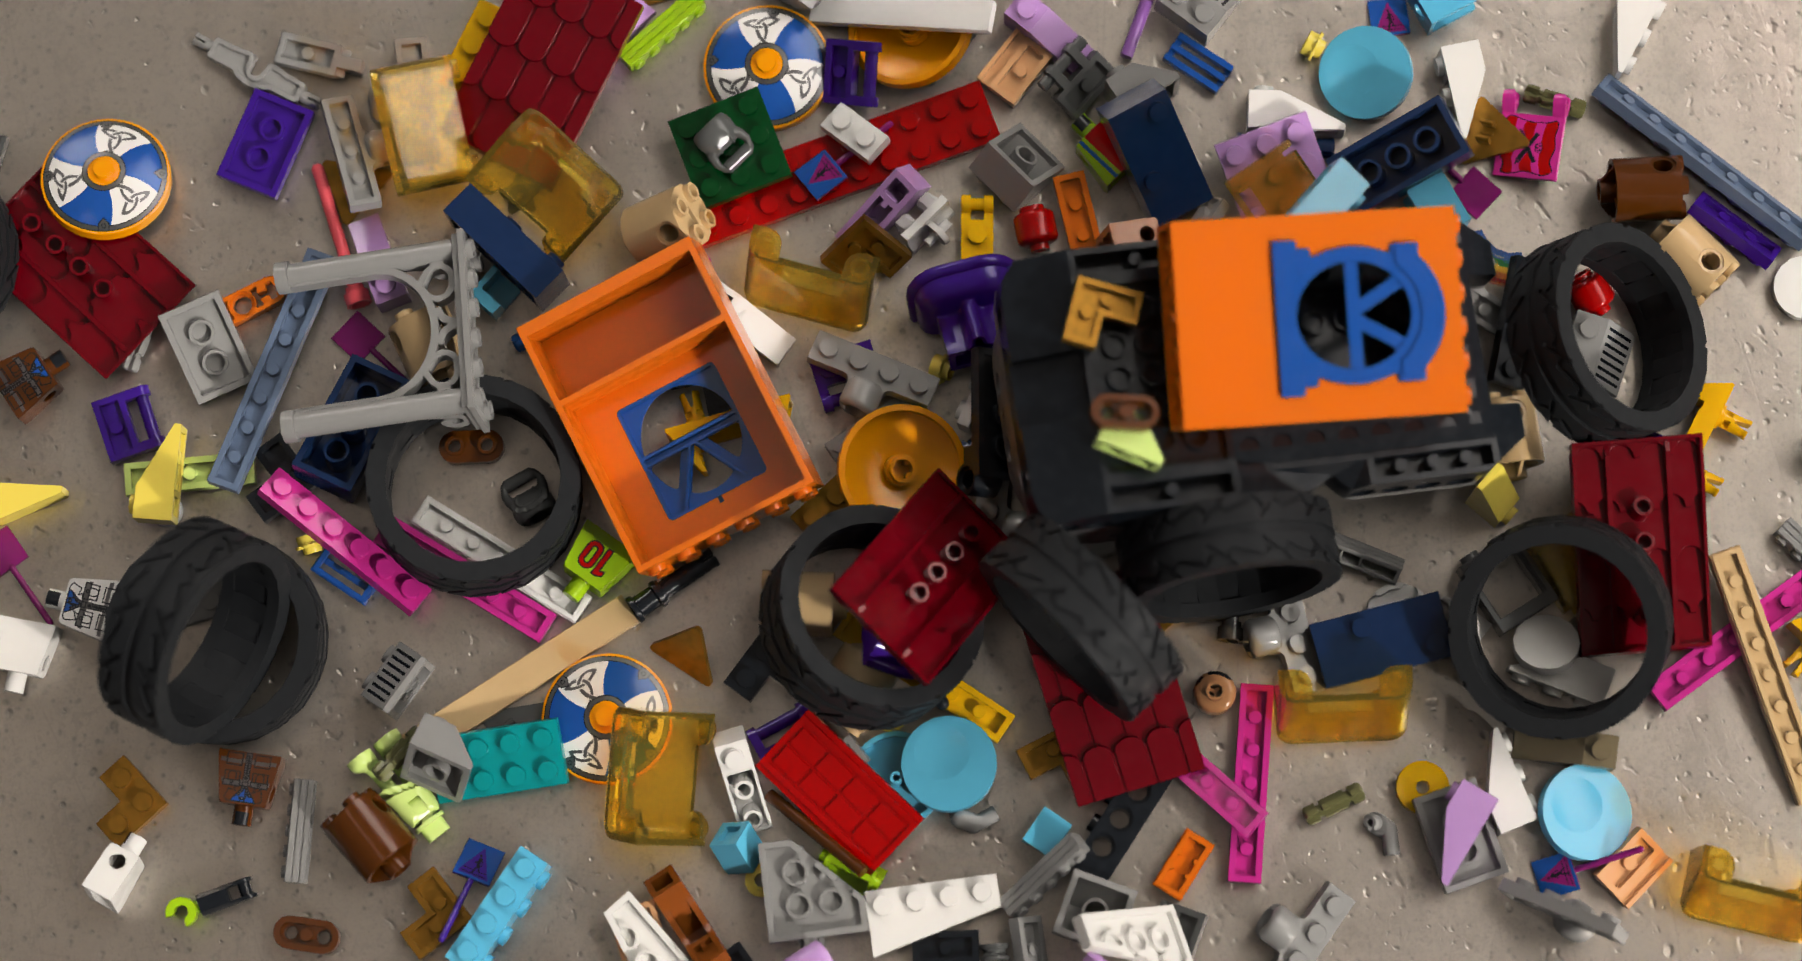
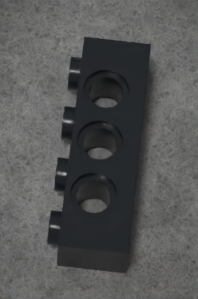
(1119, 838)

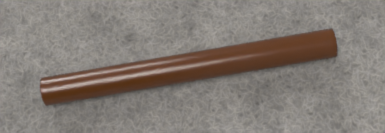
(816, 833)

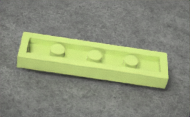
(194, 474)

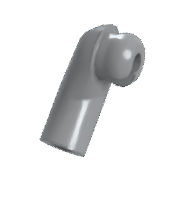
(974, 822)
(1385, 830)

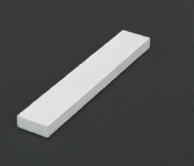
(919, 15)
(481, 545)

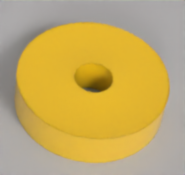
(1418, 772)

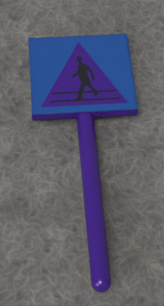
(477, 864)

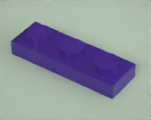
(1734, 231)

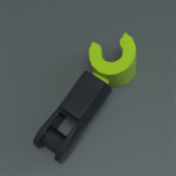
(211, 900)

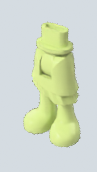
(410, 801)

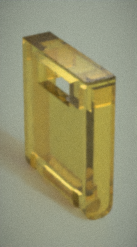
(1273, 179)

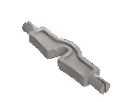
(242, 64)

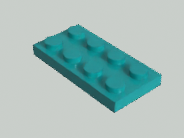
(514, 758)

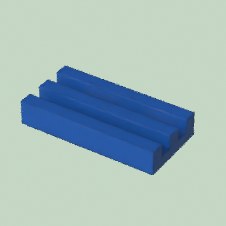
(1203, 52)
(323, 558)

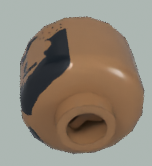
(1214, 705)

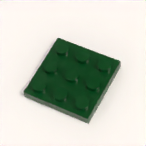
(761, 169)

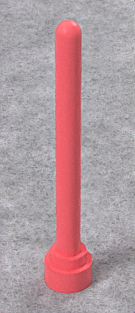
(356, 294)

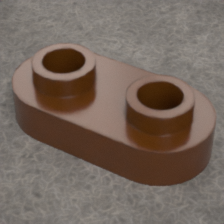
(1122, 412)
(471, 447)
(307, 934)

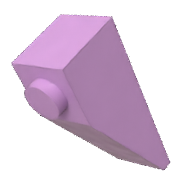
(1043, 27)
(892, 198)
(371, 236)
(1464, 820)

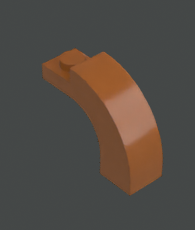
(685, 916)

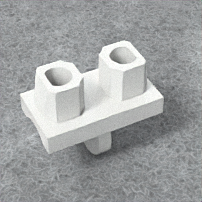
(929, 225)

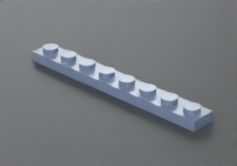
(1701, 160)
(266, 386)

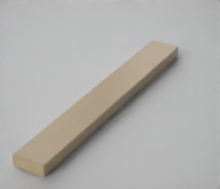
(1761, 661)
(539, 666)

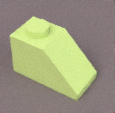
(1133, 447)

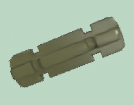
(1545, 98)
(393, 758)
(1333, 804)

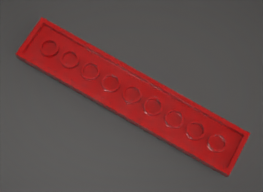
(920, 136)

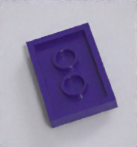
(265, 144)

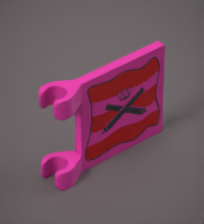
(1545, 136)

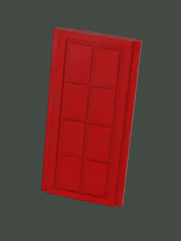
(839, 791)

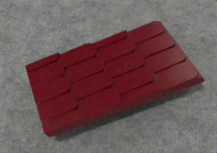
(546, 60)
(87, 290)
(1658, 500)
(922, 577)
(1111, 754)

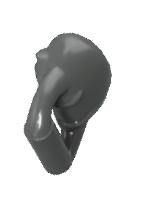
(717, 137)
(532, 504)

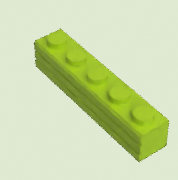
(661, 31)

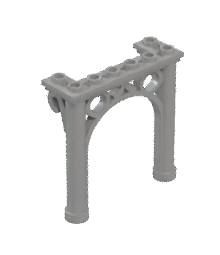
(455, 407)

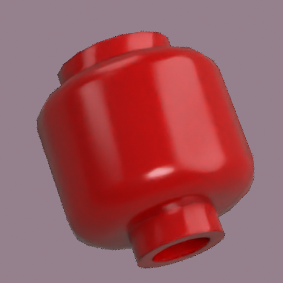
(1035, 228)
(1591, 293)

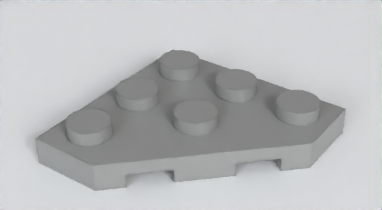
(805, 896)

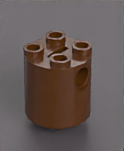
(1644, 189)
(371, 837)

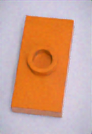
(1183, 864)

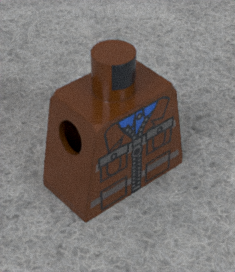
(31, 381)
(248, 782)

